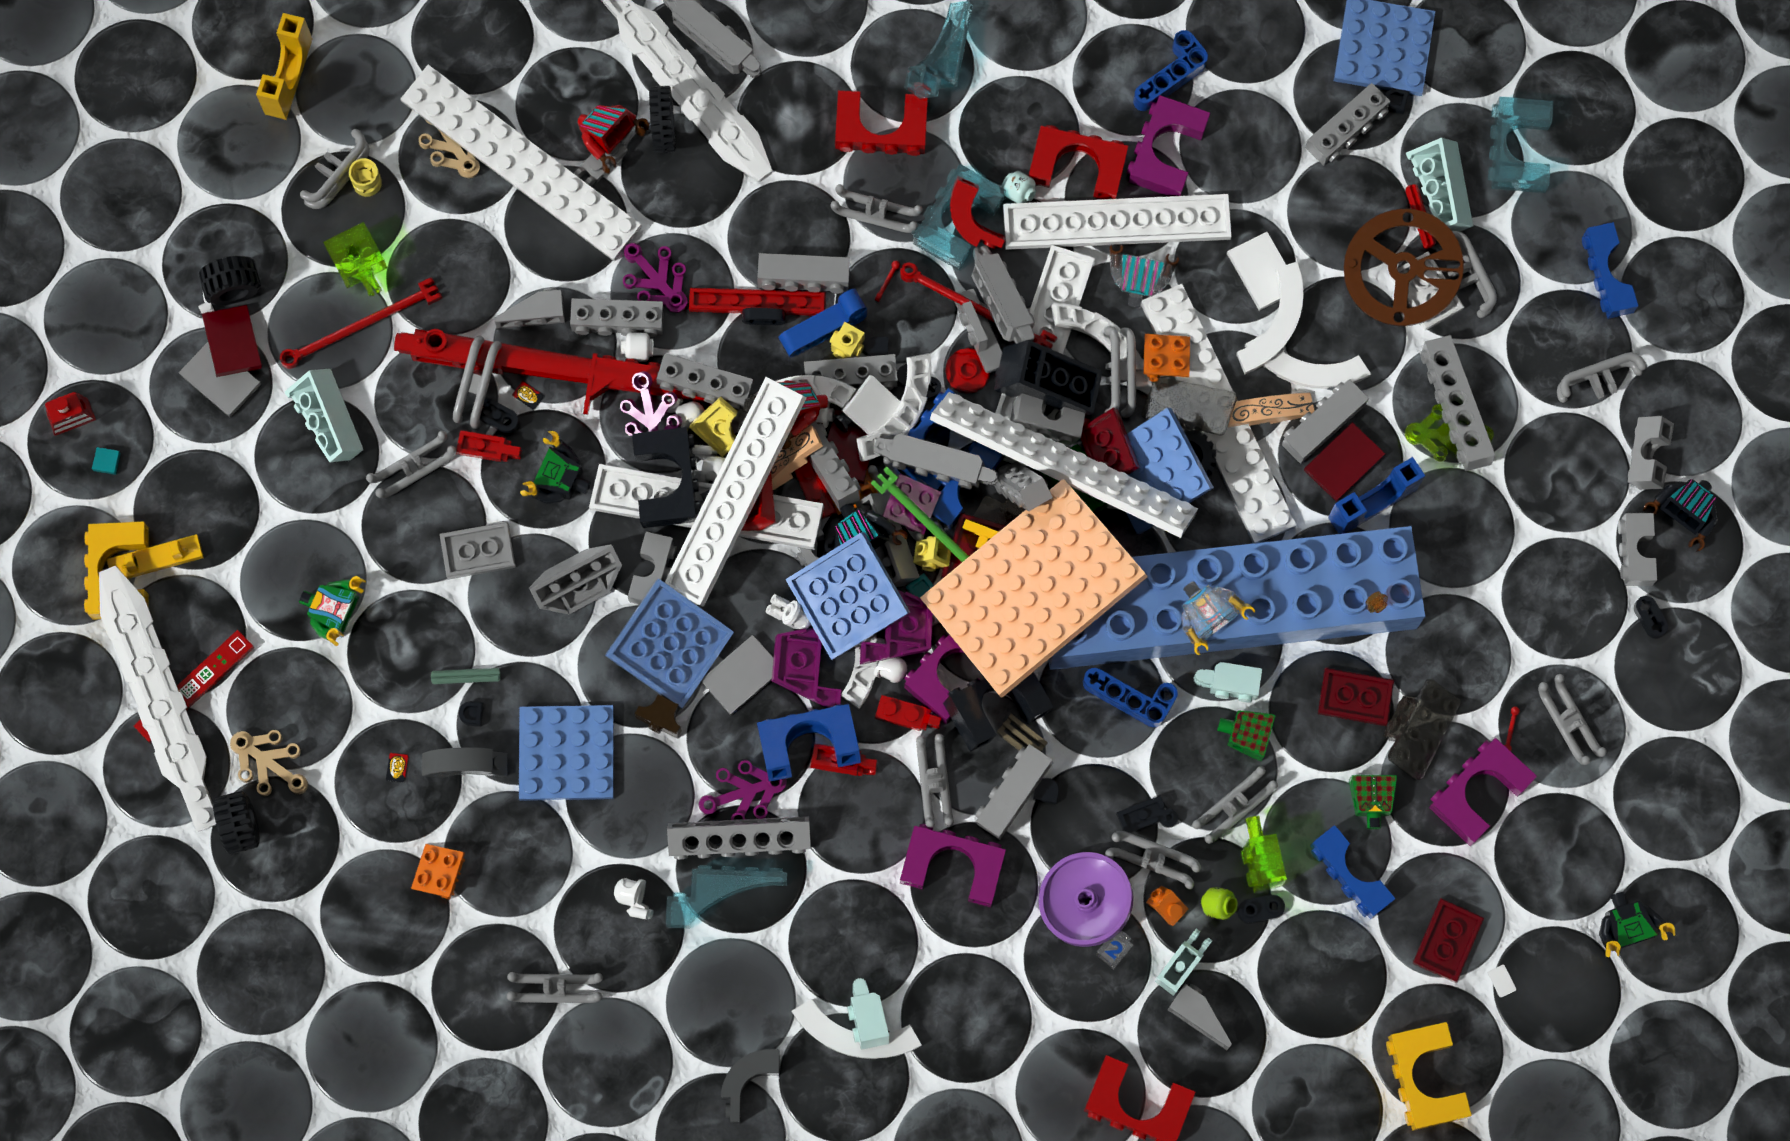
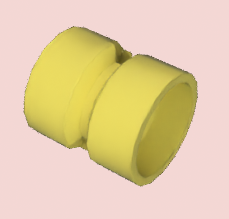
(363, 172)

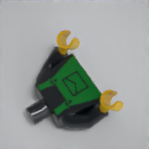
(558, 474)
(1630, 924)

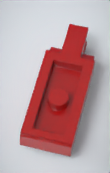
(486, 447)
(906, 714)
(825, 759)

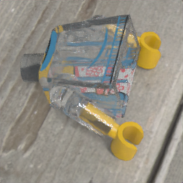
(1209, 611)

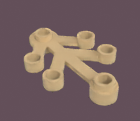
(451, 147)
(265, 760)

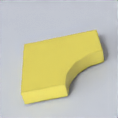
(716, 426)

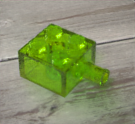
(356, 268)
(1263, 858)

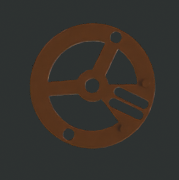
(1364, 241)

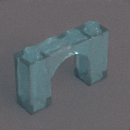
(1506, 170)
(932, 234)

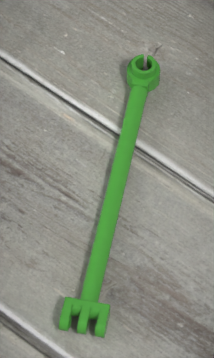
(888, 484)

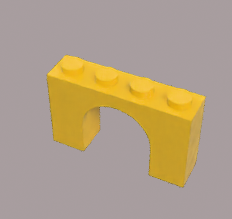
(278, 92)
(102, 543)
(1421, 1109)

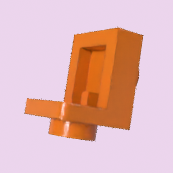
(1167, 905)

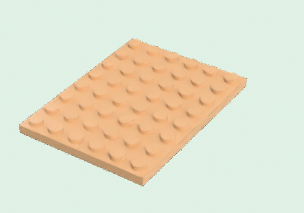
(1033, 588)

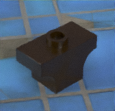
(660, 716)

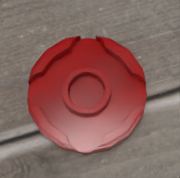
(966, 371)

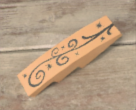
(1271, 409)
(795, 456)

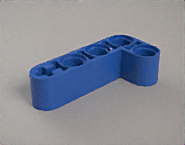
(1166, 75)
(823, 325)
(1126, 693)

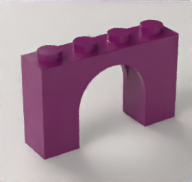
(1166, 117)
(924, 681)
(1493, 761)
(928, 843)

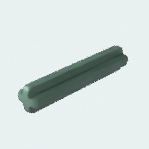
(465, 676)

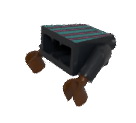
(1690, 506)
(874, 526)

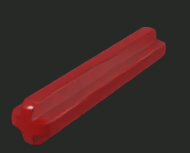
(1416, 203)

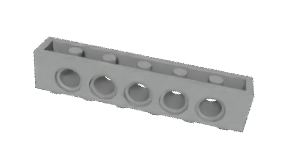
(1444, 351)
(727, 829)

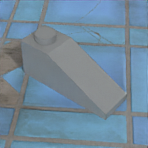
(538, 309)
(1196, 1012)

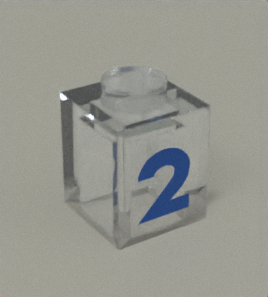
(1115, 949)

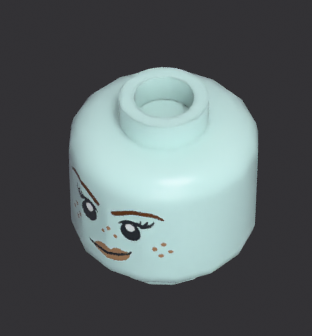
(1019, 187)

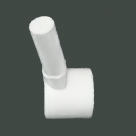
(206, 307)

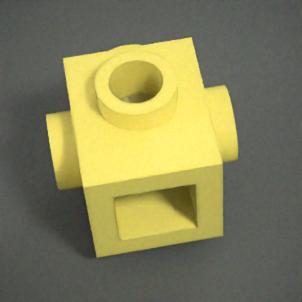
(847, 342)
(931, 554)

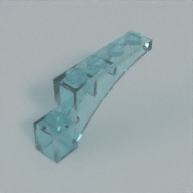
(944, 61)
(713, 886)

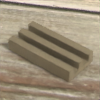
(1026, 729)

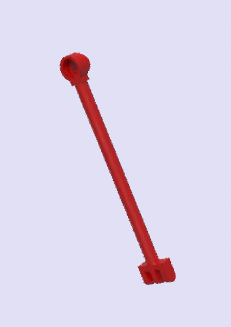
(916, 276)
(425, 293)

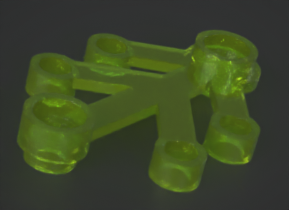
(1441, 434)

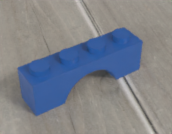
(1617, 297)
(948, 505)
(1369, 896)

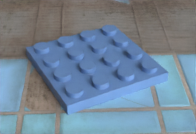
(1384, 46)
(1166, 461)
(847, 595)
(669, 643)
(566, 752)

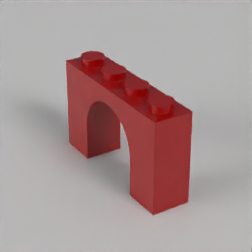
(854, 136)
(1055, 143)
(1105, 1105)

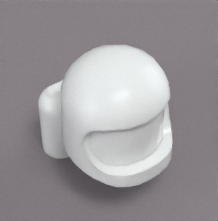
(687, 411)
(711, 463)
(788, 612)
(891, 669)
(631, 894)

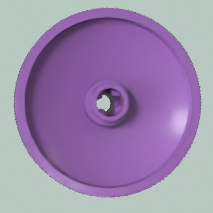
(1071, 885)

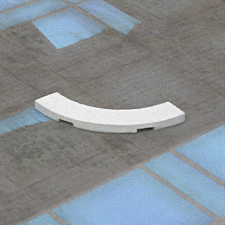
(1284, 323)
(1093, 324)
(1315, 375)
(835, 390)
(908, 409)
(861, 679)
(842, 1039)

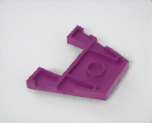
(904, 637)
(797, 666)

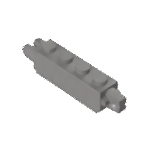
(714, 37)
(1001, 296)
(936, 460)

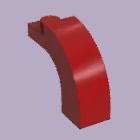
(960, 207)

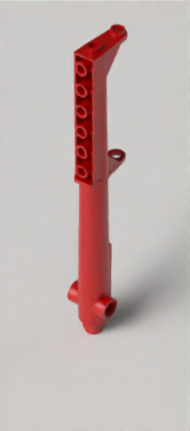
(597, 372)

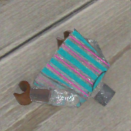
(1140, 274)

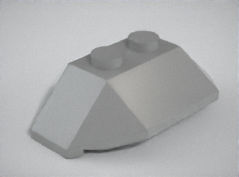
(577, 580)

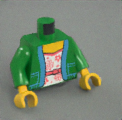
(332, 607)

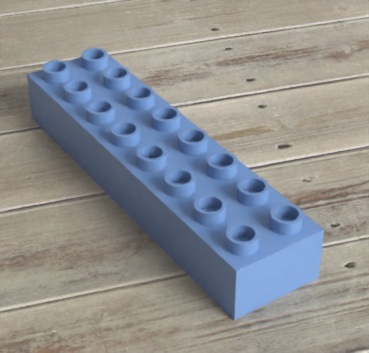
(1295, 585)

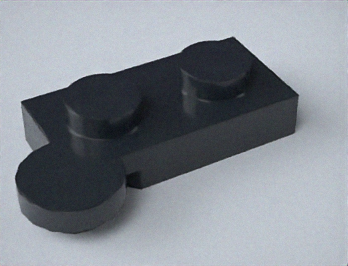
(1146, 814)

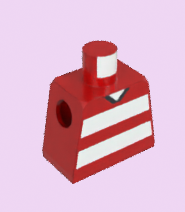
(69, 412)

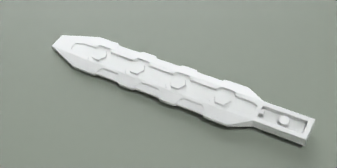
(691, 88)
(155, 692)

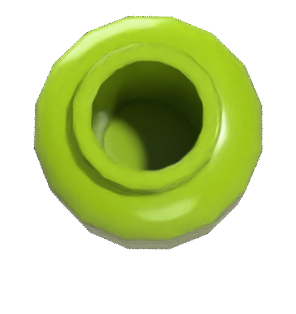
(1219, 903)

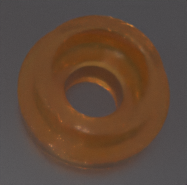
(1376, 602)

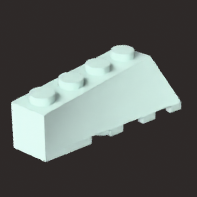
(1443, 182)
(326, 414)

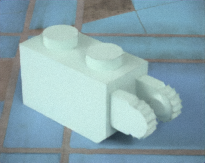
(1231, 681)
(1182, 964)
(868, 1017)

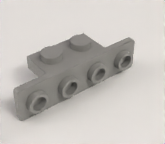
(979, 333)

